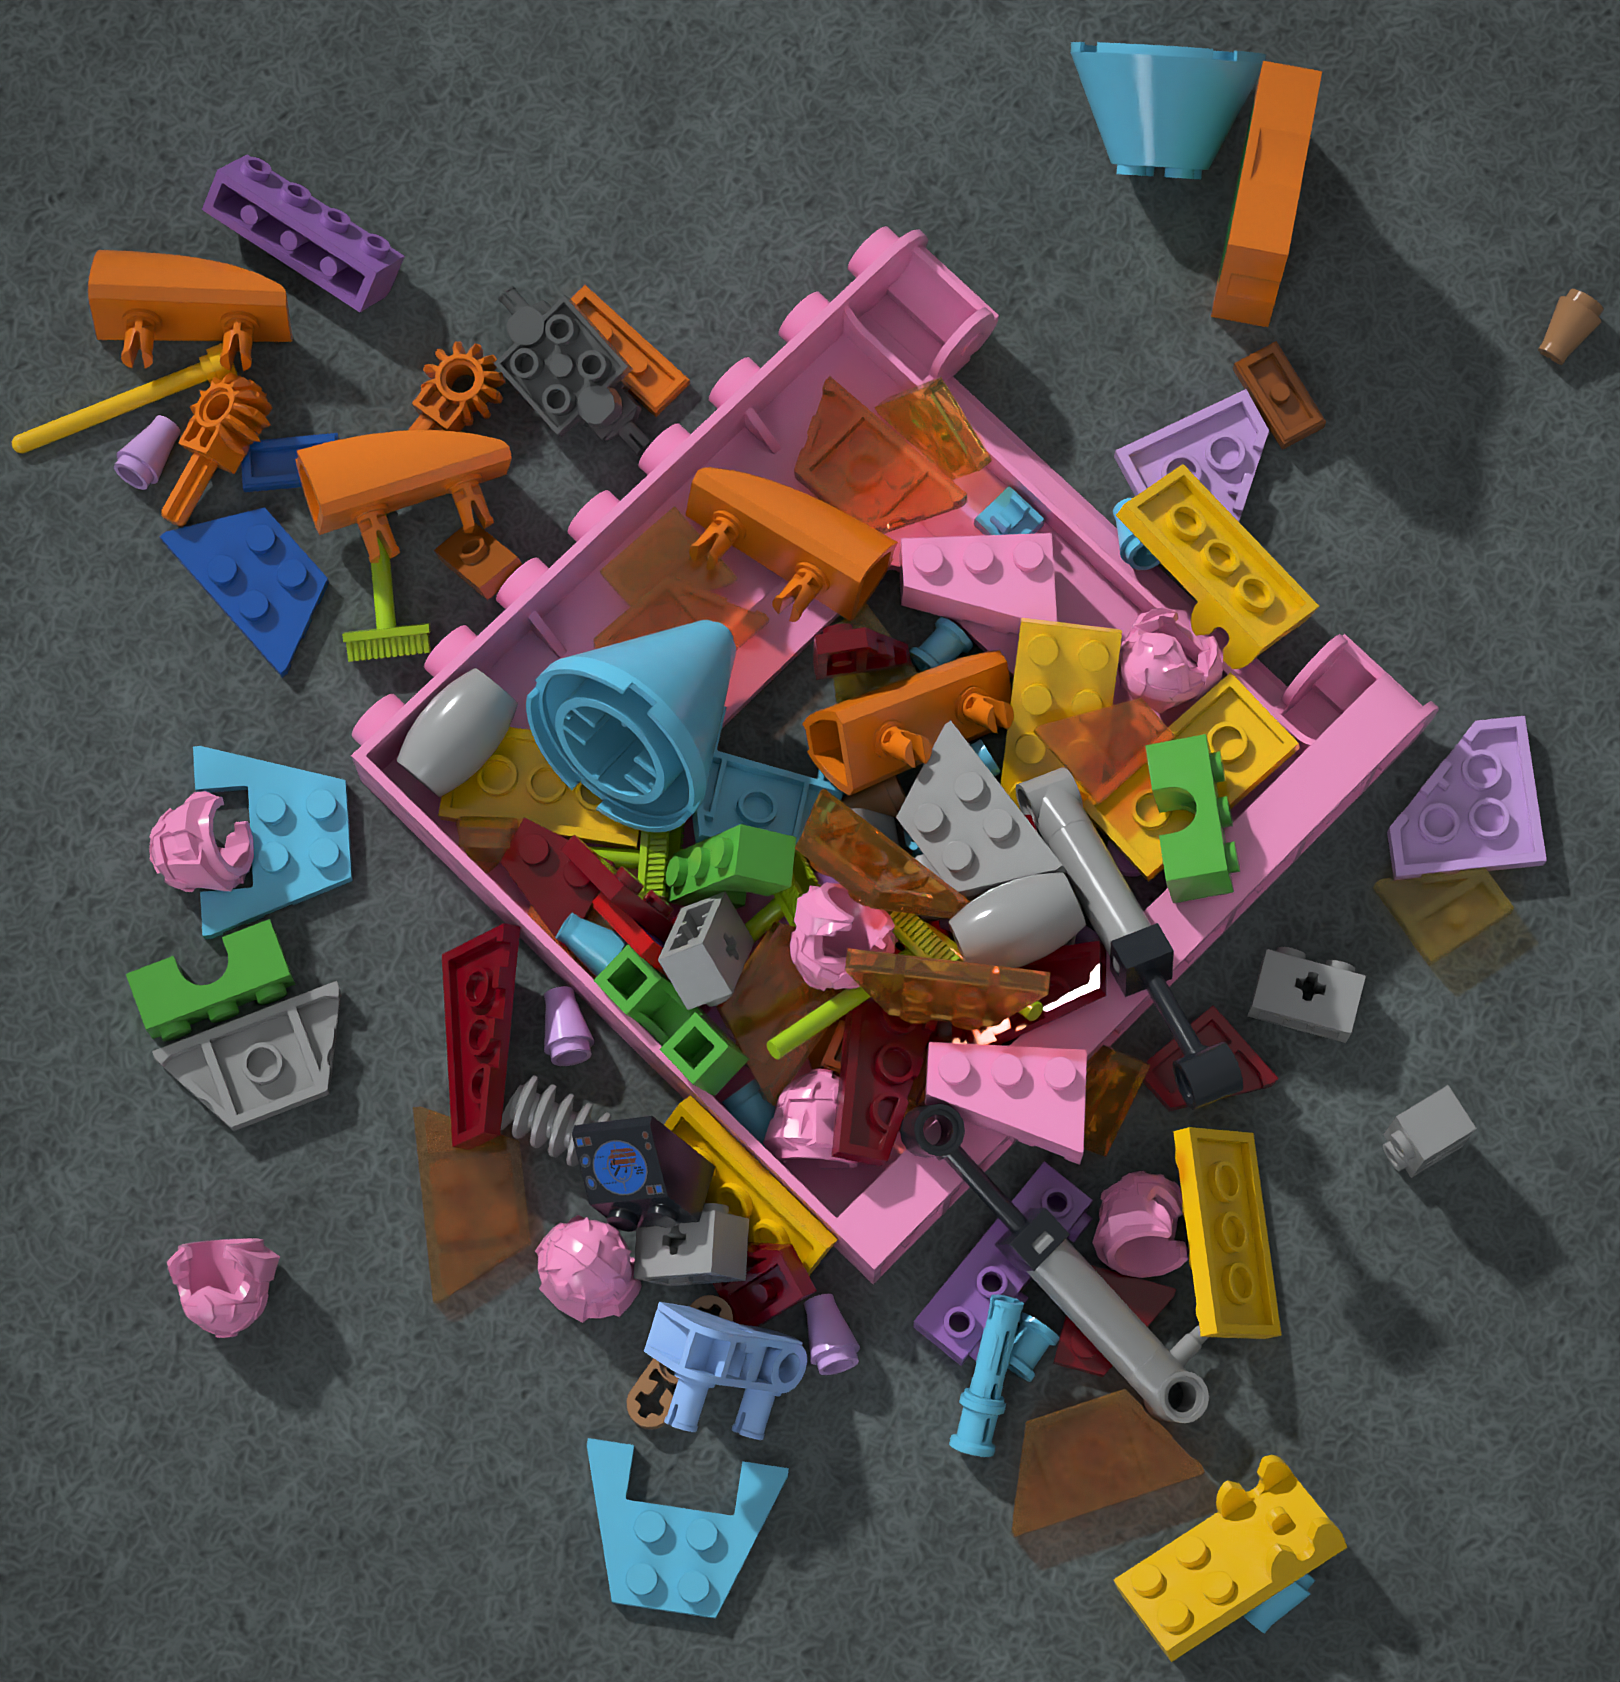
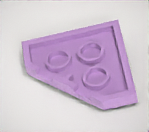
(1215, 444)
(1473, 808)

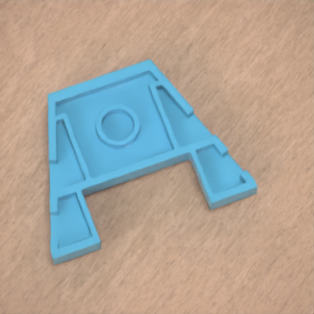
(756, 796)
(296, 830)
(675, 1554)

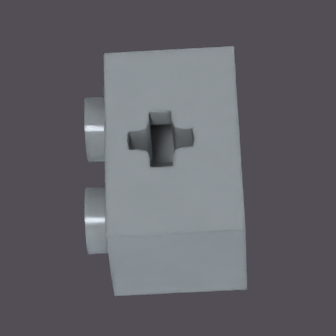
(706, 951)
(1280, 1001)
(1427, 1132)
(694, 1251)

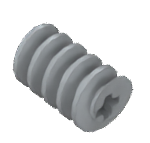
(546, 1118)

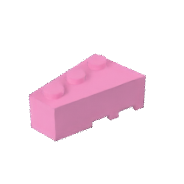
(980, 578)
(1015, 1091)

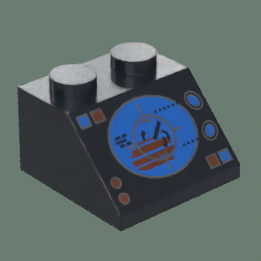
(641, 1173)

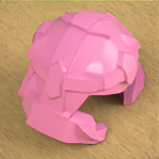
(1156, 667)
(186, 848)
(828, 925)
(806, 1121)
(1140, 1226)
(587, 1269)
(223, 1282)

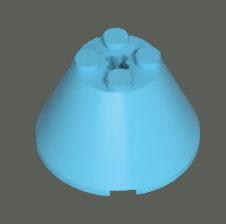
(1164, 102)

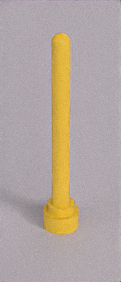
(150, 392)

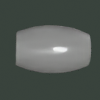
(457, 732)
(1018, 921)

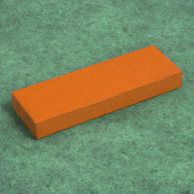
(653, 378)

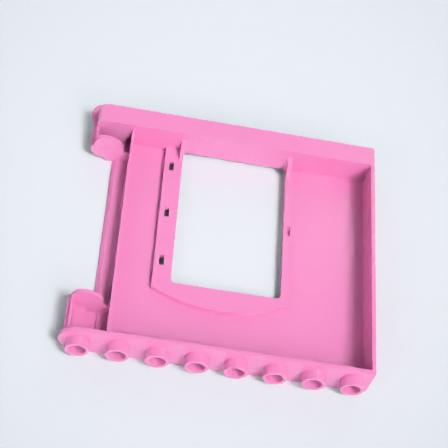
(880, 336)

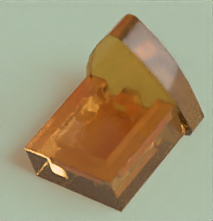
(486, 838)

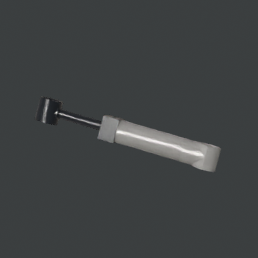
(1137, 950)
(1040, 1248)

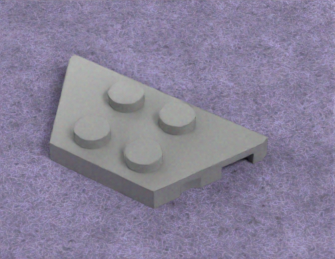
(970, 822)
(261, 1059)

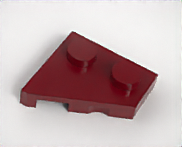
(1210, 1029)
(772, 1284)

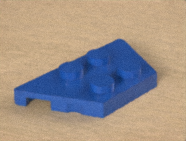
(255, 578)

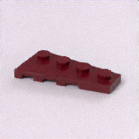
(478, 1026)
(874, 1082)

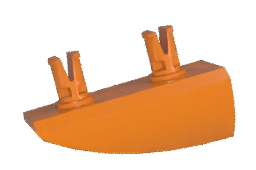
(184, 299)
(388, 471)
(791, 534)
(900, 722)

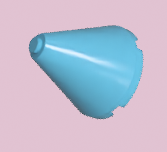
(637, 721)

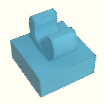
(1009, 515)

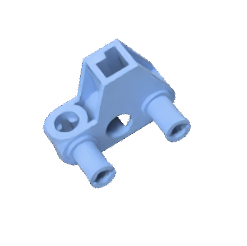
(721, 1352)

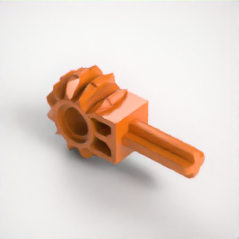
(450, 411)
(218, 436)

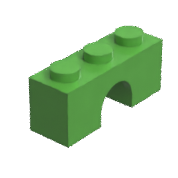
(1196, 858)
(732, 863)
(254, 972)
(686, 1036)

